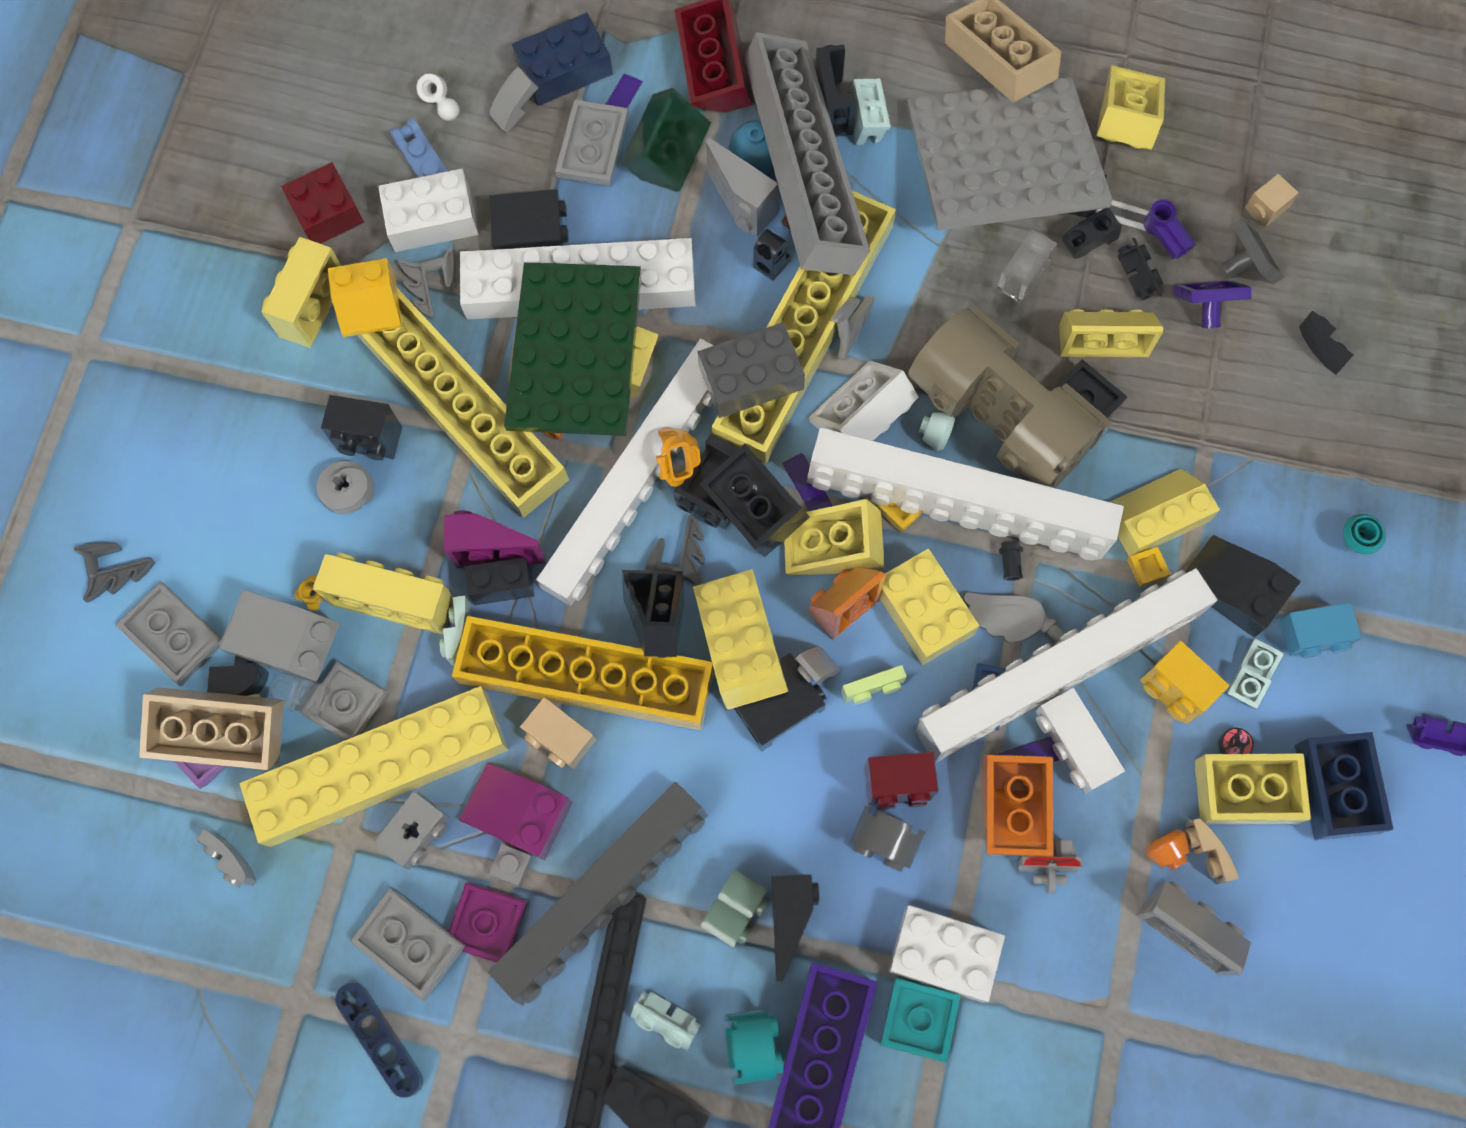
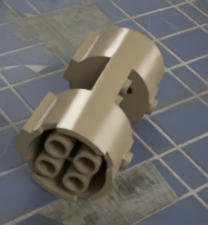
(973, 369)

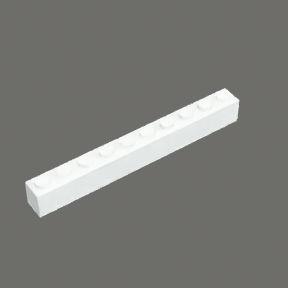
(625, 486)

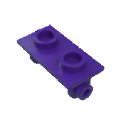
(1431, 733)

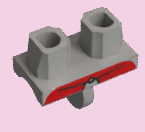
(1063, 861)

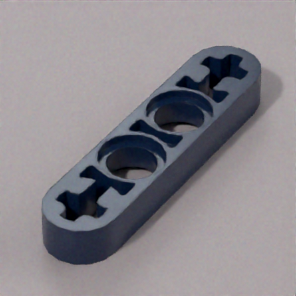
(374, 1043)

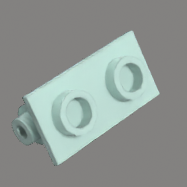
(651, 1015)

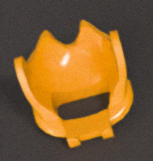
(672, 439)

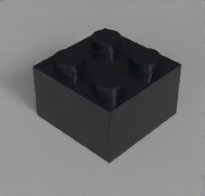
(361, 427)

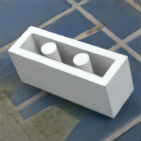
(1078, 741)

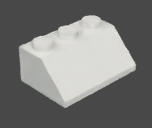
(867, 402)

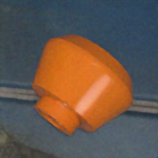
(1169, 850)

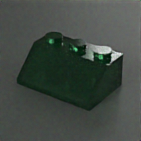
(666, 140)

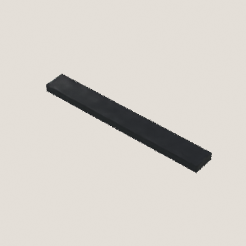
(605, 1015)

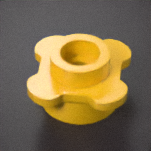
(303, 594)

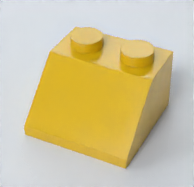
(365, 297)

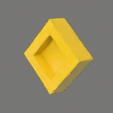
(1148, 566)

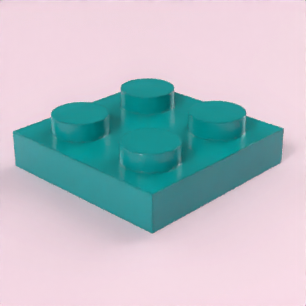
(920, 1020)

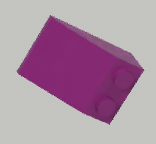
(478, 540)
(516, 810)

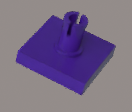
(1210, 296)

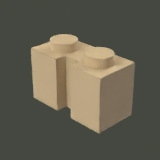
(558, 734)

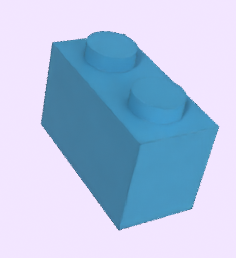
(1320, 629)

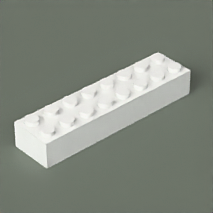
(494, 277)

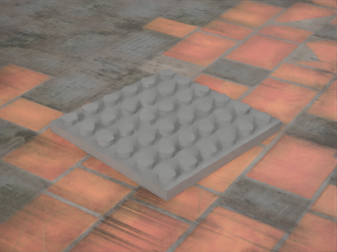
(1007, 158)

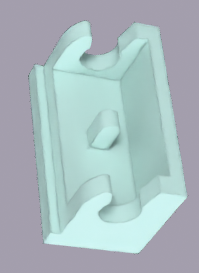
(870, 111)

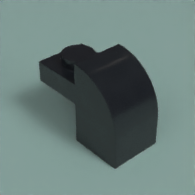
(241, 679)

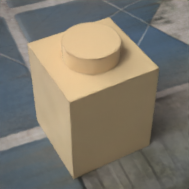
(1271, 200)

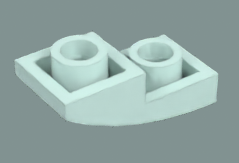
(452, 636)
(1254, 673)

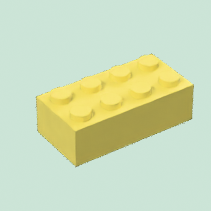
(384, 593)
(739, 639)

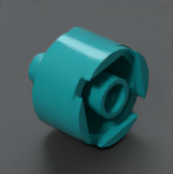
(752, 1046)

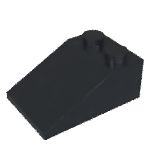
(754, 500)
(1245, 584)
(792, 907)

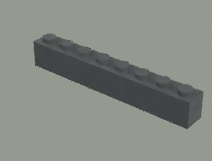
(597, 894)

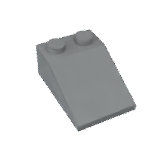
(744, 189)
(279, 636)

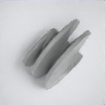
(348, 499)

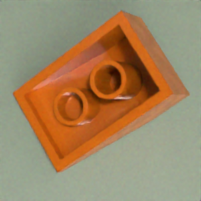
(847, 599)
(1018, 804)

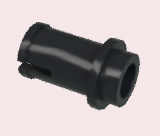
(1011, 560)

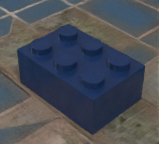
(563, 58)
(1345, 786)

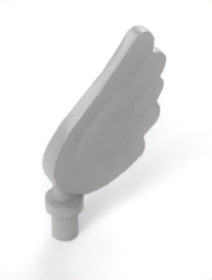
(1011, 617)

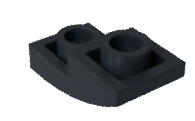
(1316, 333)

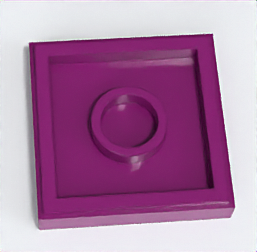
(487, 921)

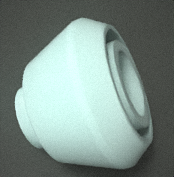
(937, 429)

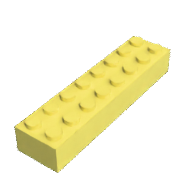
(373, 767)

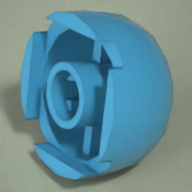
(751, 146)

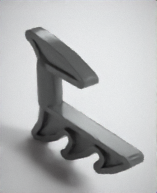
(689, 550)
(100, 580)

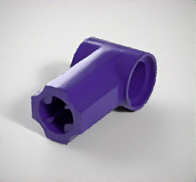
(1170, 230)

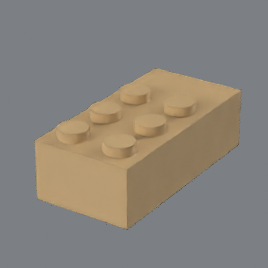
(1002, 48)
(211, 728)

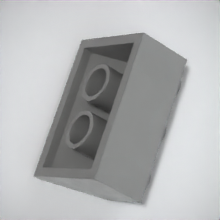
(1196, 929)

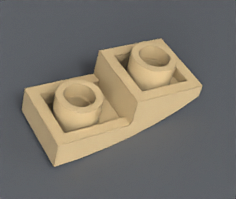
(1204, 840)

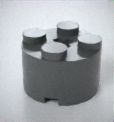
(887, 838)

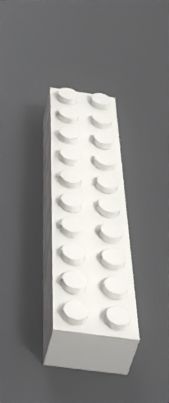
(964, 495)
(1065, 664)

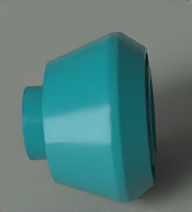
(1364, 534)

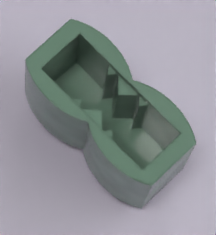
(734, 909)

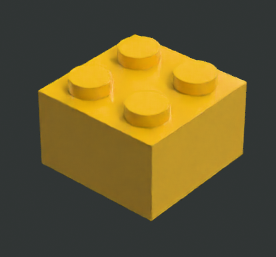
(1183, 683)

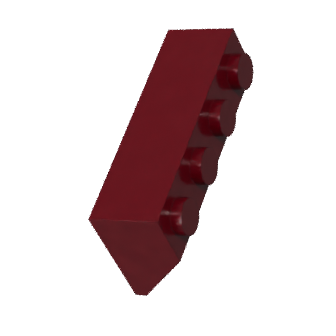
(713, 56)

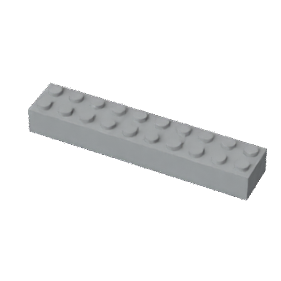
(805, 156)

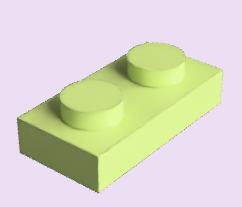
(886, 681)

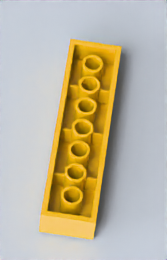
(583, 673)

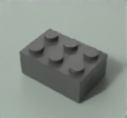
(751, 370)

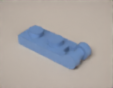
(417, 151)

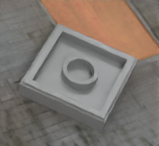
(350, 703)

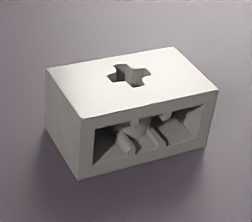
(398, 841)

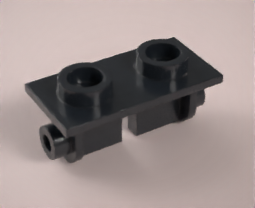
(1136, 259)

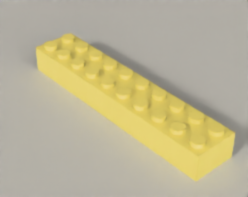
(807, 315)
(466, 409)

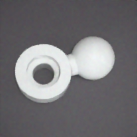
(447, 107)

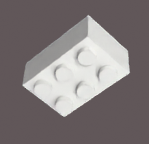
(428, 210)
(946, 954)

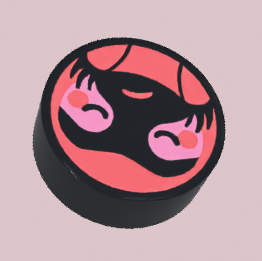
(1236, 742)

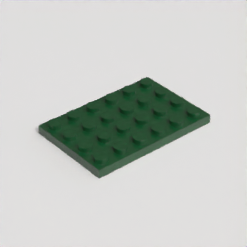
(574, 349)

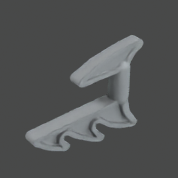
(417, 273)
(850, 330)

